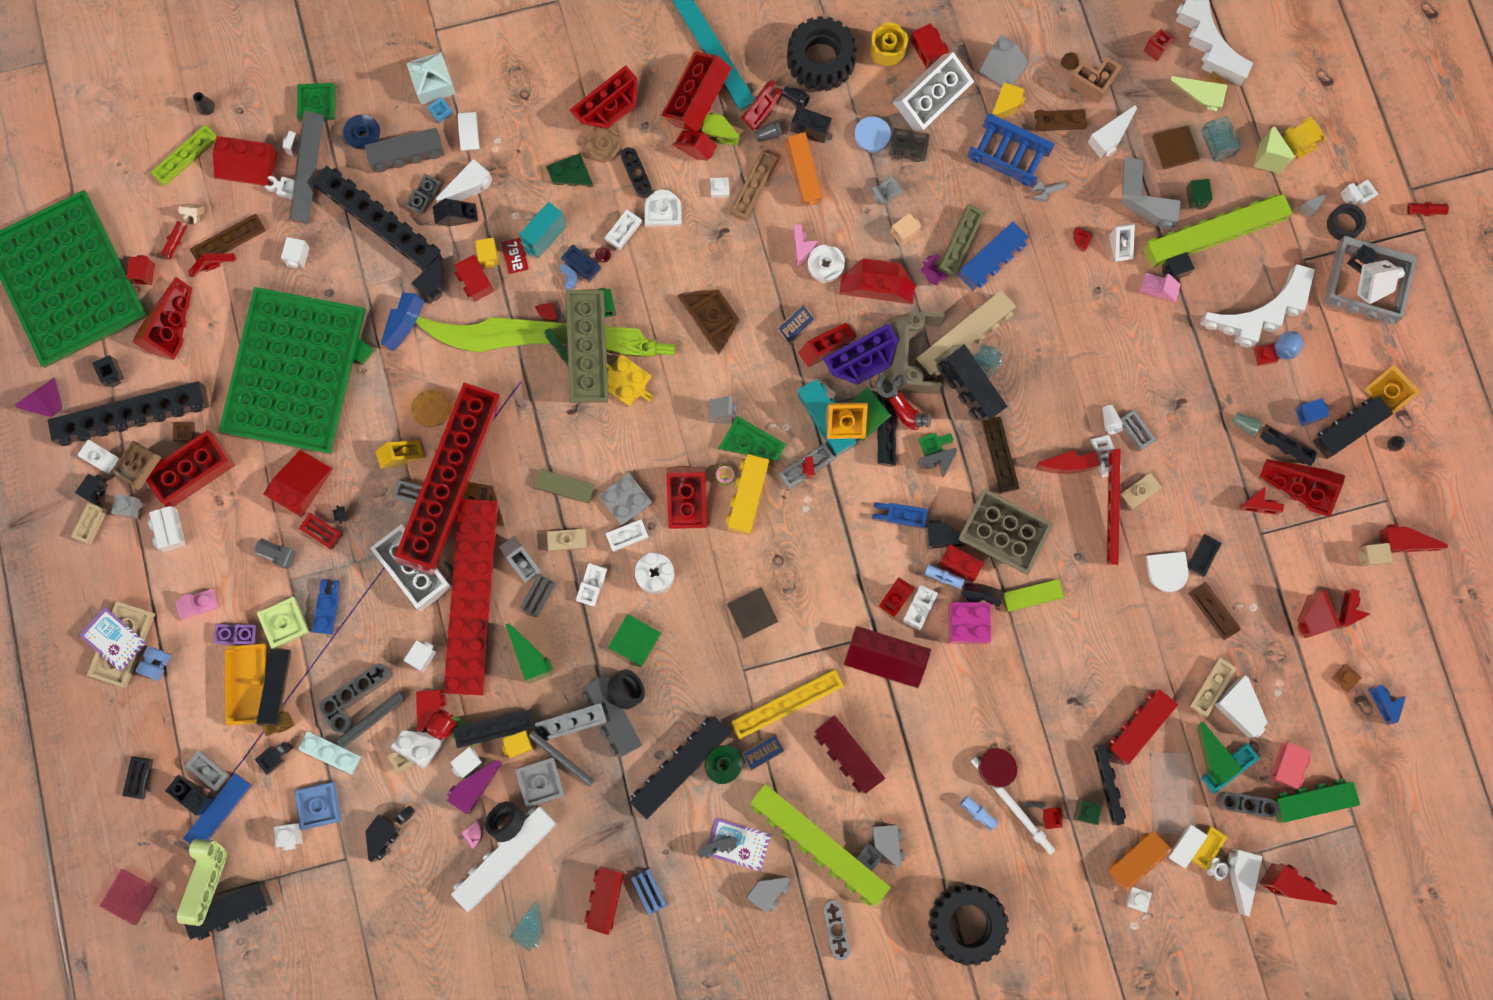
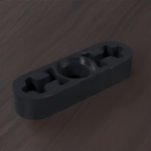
(637, 165)

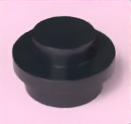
(339, 514)

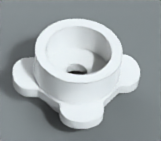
(1222, 870)

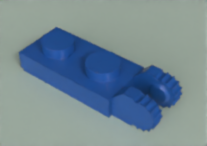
(902, 515)
(326, 608)

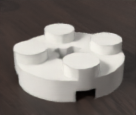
(826, 253)

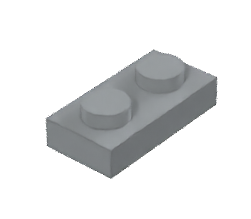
(207, 770)

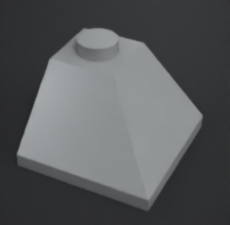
(1004, 62)

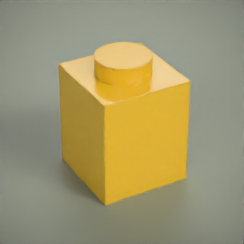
(487, 253)
(517, 744)

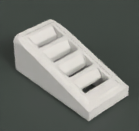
(1103, 468)

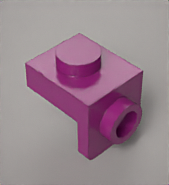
(931, 272)

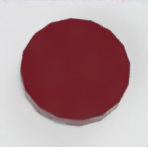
(997, 768)

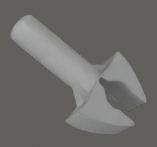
(1046, 190)

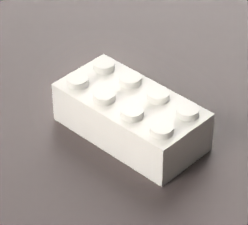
(933, 91)
(417, 585)

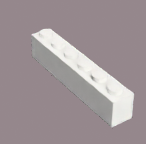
(503, 859)

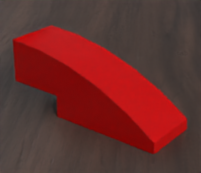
(1069, 463)

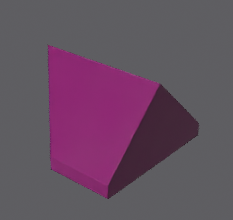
(43, 400)

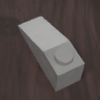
(1156, 210)

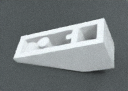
(1108, 137)
(469, 182)
(1244, 874)

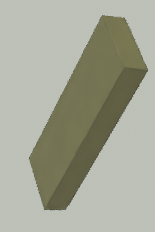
(564, 486)

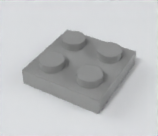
(625, 499)
(540, 782)

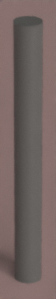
(561, 758)

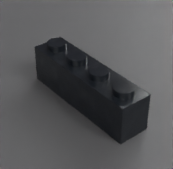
(1353, 427)
(232, 908)

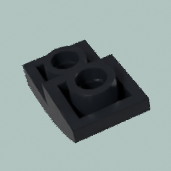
(976, 591)

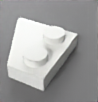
(417, 747)

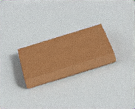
(136, 465)

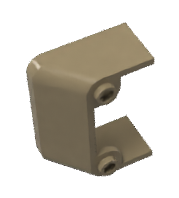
(910, 375)

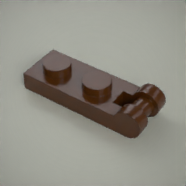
(1060, 120)

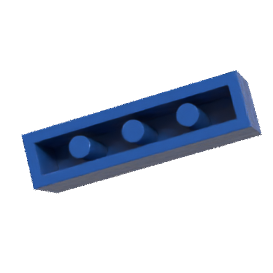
(993, 255)

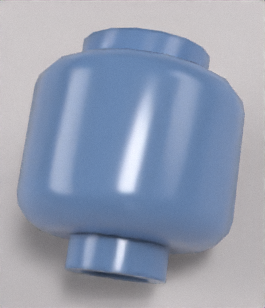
(1289, 345)

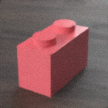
(1290, 765)

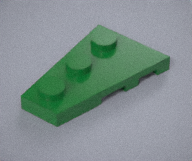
(751, 440)

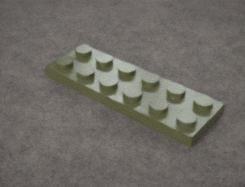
(586, 346)

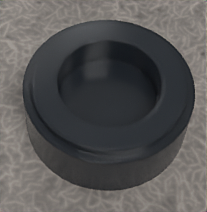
(405, 815)

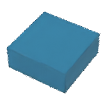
(440, 110)

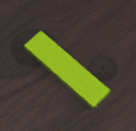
(184, 155)

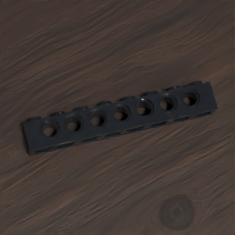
(330, 177)
(61, 426)

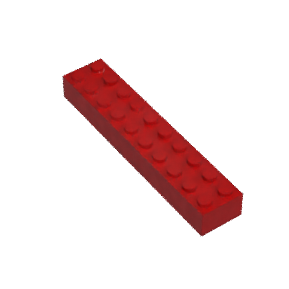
(447, 479)

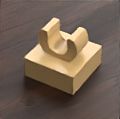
(191, 210)

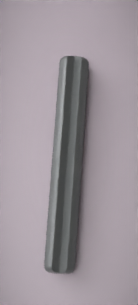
(370, 719)

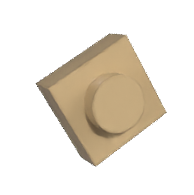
(399, 762)

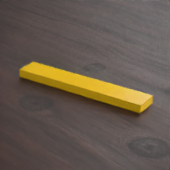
(787, 704)

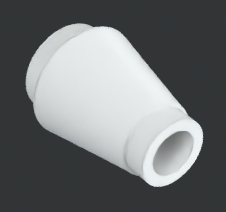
(1111, 420)

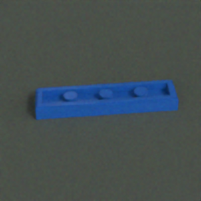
(219, 809)

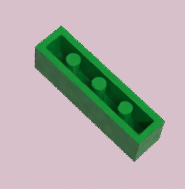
(1316, 801)

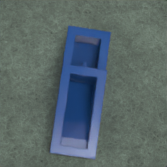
(401, 320)

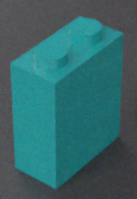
(542, 230)

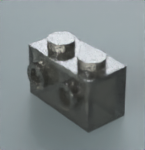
(909, 145)

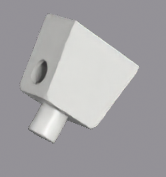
(1378, 280)

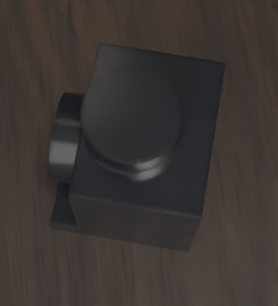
(1363, 254)
(105, 367)
(92, 488)

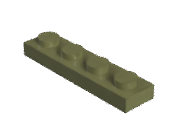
(960, 240)

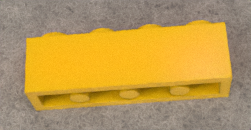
(748, 494)

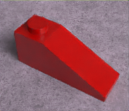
(826, 344)
(1409, 540)

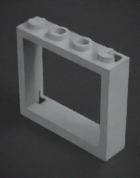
(1397, 258)

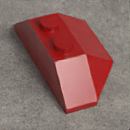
(608, 101)
(878, 281)

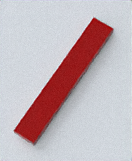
(1113, 506)

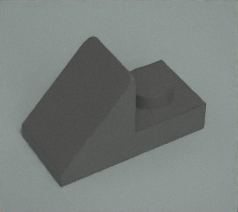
(942, 458)

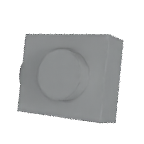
(887, 191)

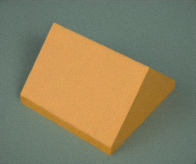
(1393, 388)
(846, 420)

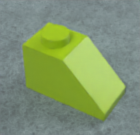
(720, 130)

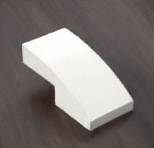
(468, 131)
(591, 584)
(920, 607)

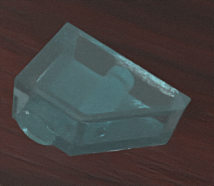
(530, 928)

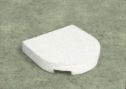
(663, 209)
(1167, 571)

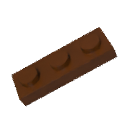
(1214, 610)

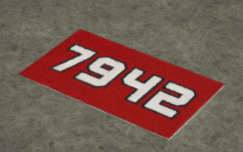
(514, 256)

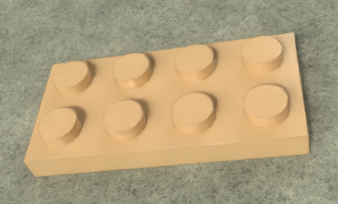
(140, 623)

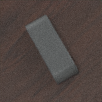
(1256, 807)

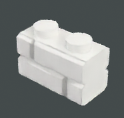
(166, 529)

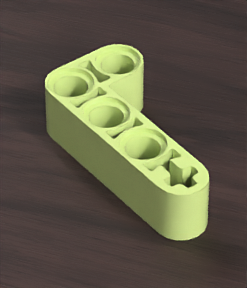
(203, 881)

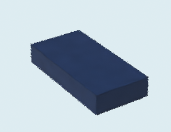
(581, 263)

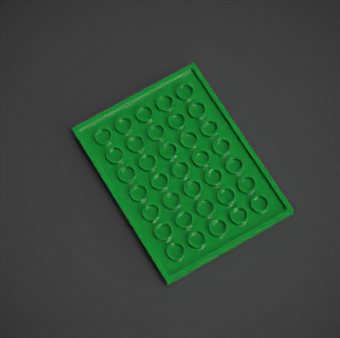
(66, 279)
(292, 370)

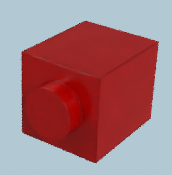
(140, 270)

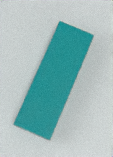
(1243, 756)

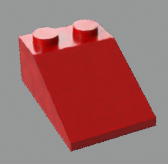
(298, 482)
(686, 497)

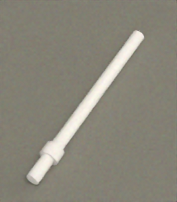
(1038, 835)

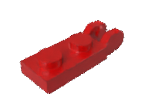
(761, 105)

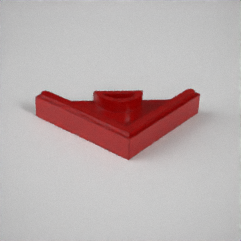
(210, 262)

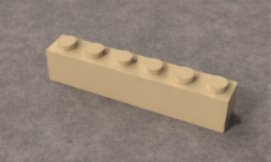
(968, 332)

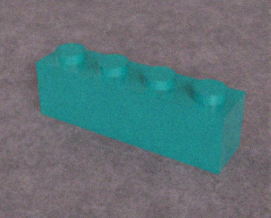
(815, 401)

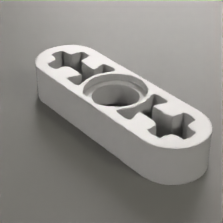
(834, 946)

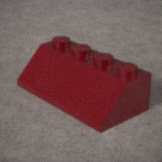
(887, 657)
(849, 754)

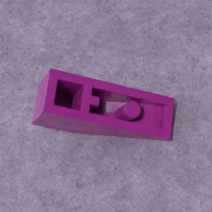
(468, 792)

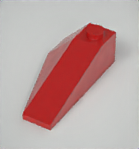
(1309, 485)

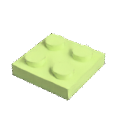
(283, 622)

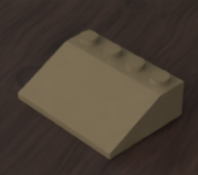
(1005, 531)

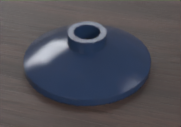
(361, 124)

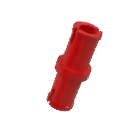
(1427, 209)
(173, 240)

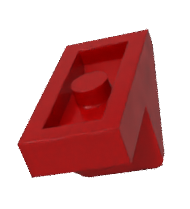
(1158, 44)
(1258, 504)
(896, 597)
(1348, 612)

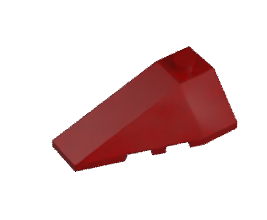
(164, 326)

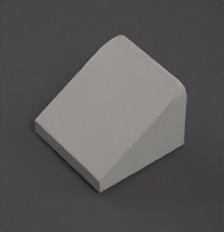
(1311, 206)

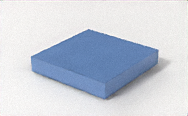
(318, 805)

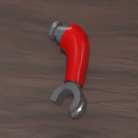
(907, 414)

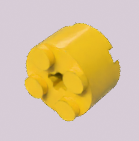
(888, 44)
(1304, 137)

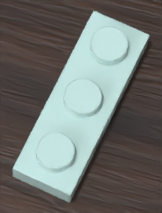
(330, 753)

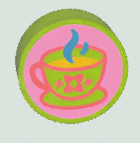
(725, 475)

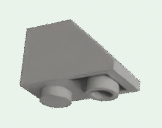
(722, 410)
(886, 841)
(767, 891)

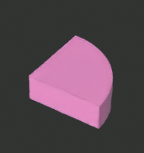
(473, 834)

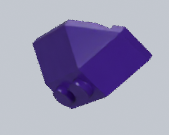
(864, 357)

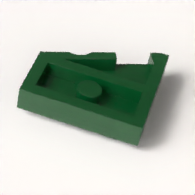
(570, 172)

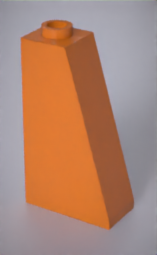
(803, 168)

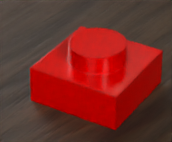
(1265, 354)
(808, 467)
(1052, 818)

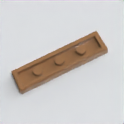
(754, 185)

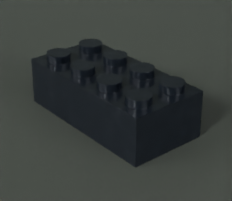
(970, 383)

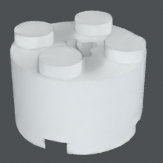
(650, 563)

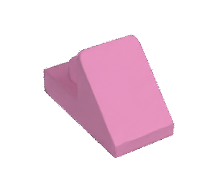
(802, 247)
(1163, 288)
(197, 604)

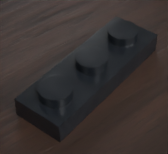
(1288, 445)

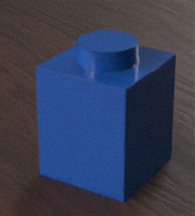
(1312, 412)

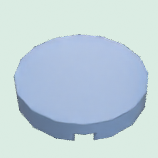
(872, 134)

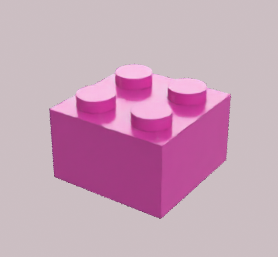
(969, 623)

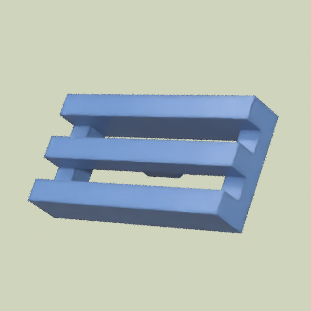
(656, 907)

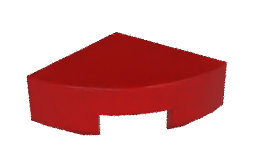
(1081, 238)
(547, 311)

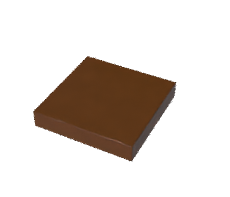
(1176, 147)

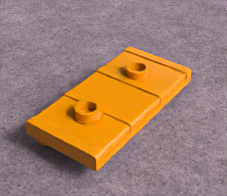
(243, 682)

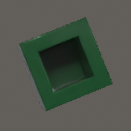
(1199, 193)
(1087, 812)

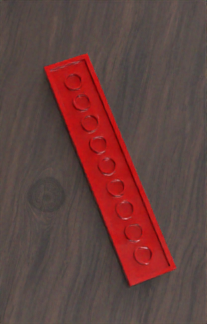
(471, 597)

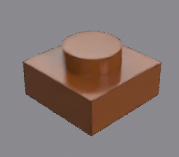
(1346, 678)

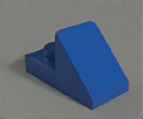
(1388, 708)

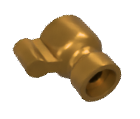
(285, 723)

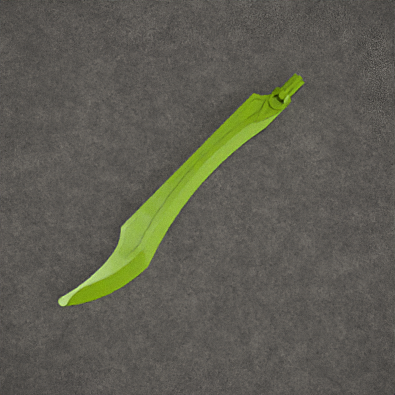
(505, 332)

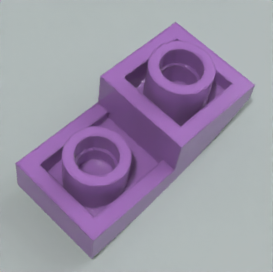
(234, 634)

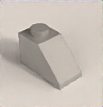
(519, 559)

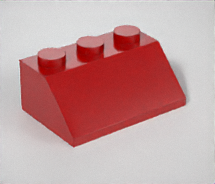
(243, 160)
(604, 899)

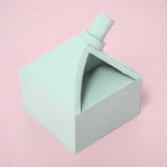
(430, 78)

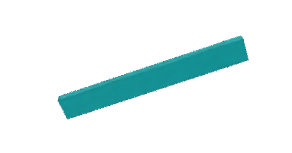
(710, 44)

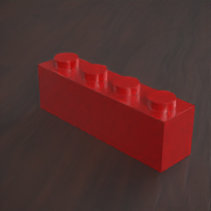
(1142, 726)

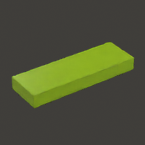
(1033, 595)

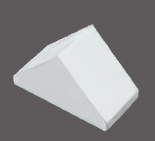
(1122, 242)

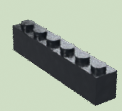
(682, 765)

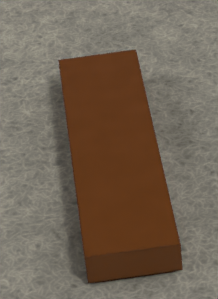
(230, 237)

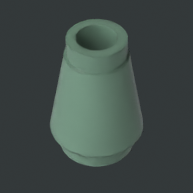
(1247, 423)

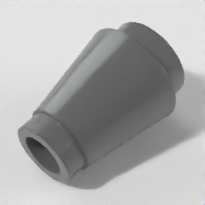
(768, 132)

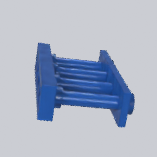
(1019, 135)

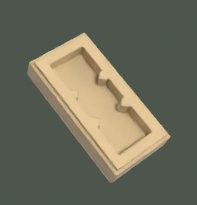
(1140, 491)
(89, 523)
(567, 540)

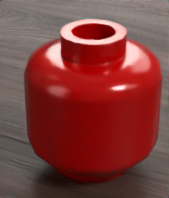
(441, 725)

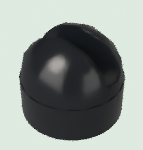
(1397, 447)

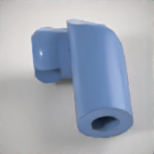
(571, 276)

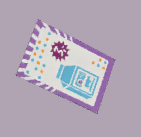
(112, 639)
(751, 844)

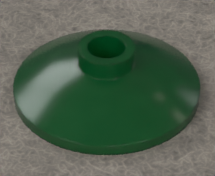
(729, 769)

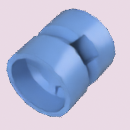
(152, 670)

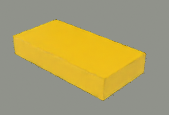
(1209, 848)

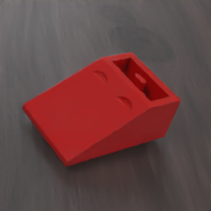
(1286, 882)

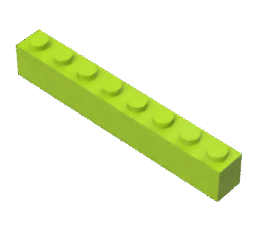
(1218, 230)
(820, 845)

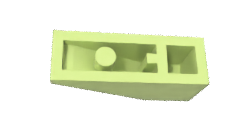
(1205, 93)

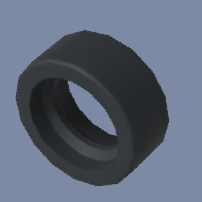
(1352, 210)
(618, 693)
(511, 828)

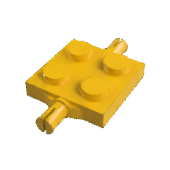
(627, 381)

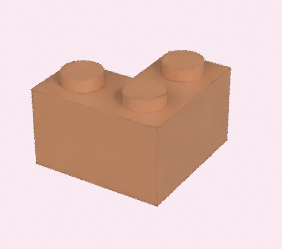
(1094, 82)

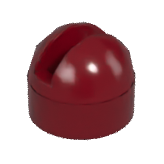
(604, 256)

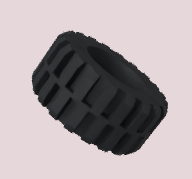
(821, 32)
(995, 931)

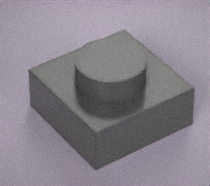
(869, 857)

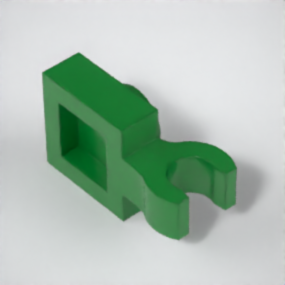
(933, 444)

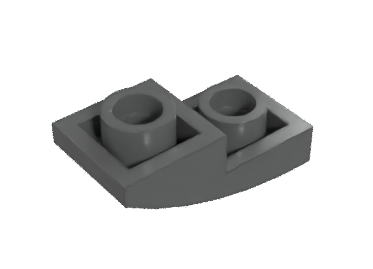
(425, 194)
(724, 845)

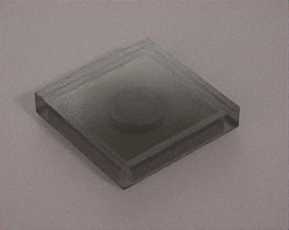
(752, 613)

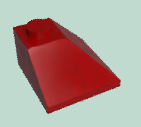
(1317, 615)

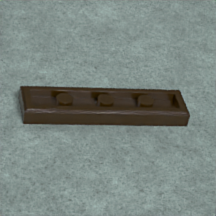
(1000, 455)

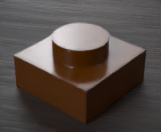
(183, 431)

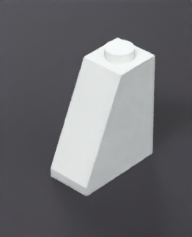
(1243, 708)

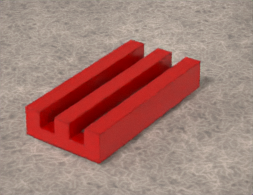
(333, 539)

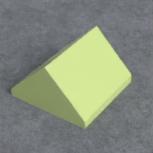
(1273, 152)

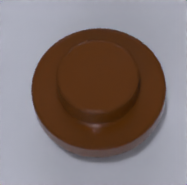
(1070, 61)

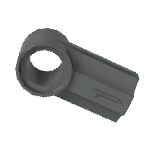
(278, 554)

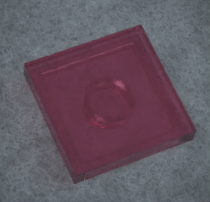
(128, 897)

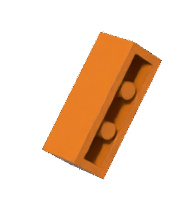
(1139, 861)

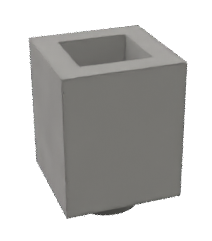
(127, 507)

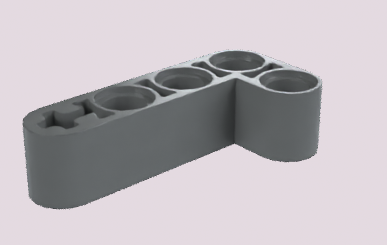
(356, 694)

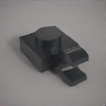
(271, 758)

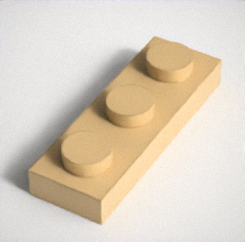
(1212, 687)

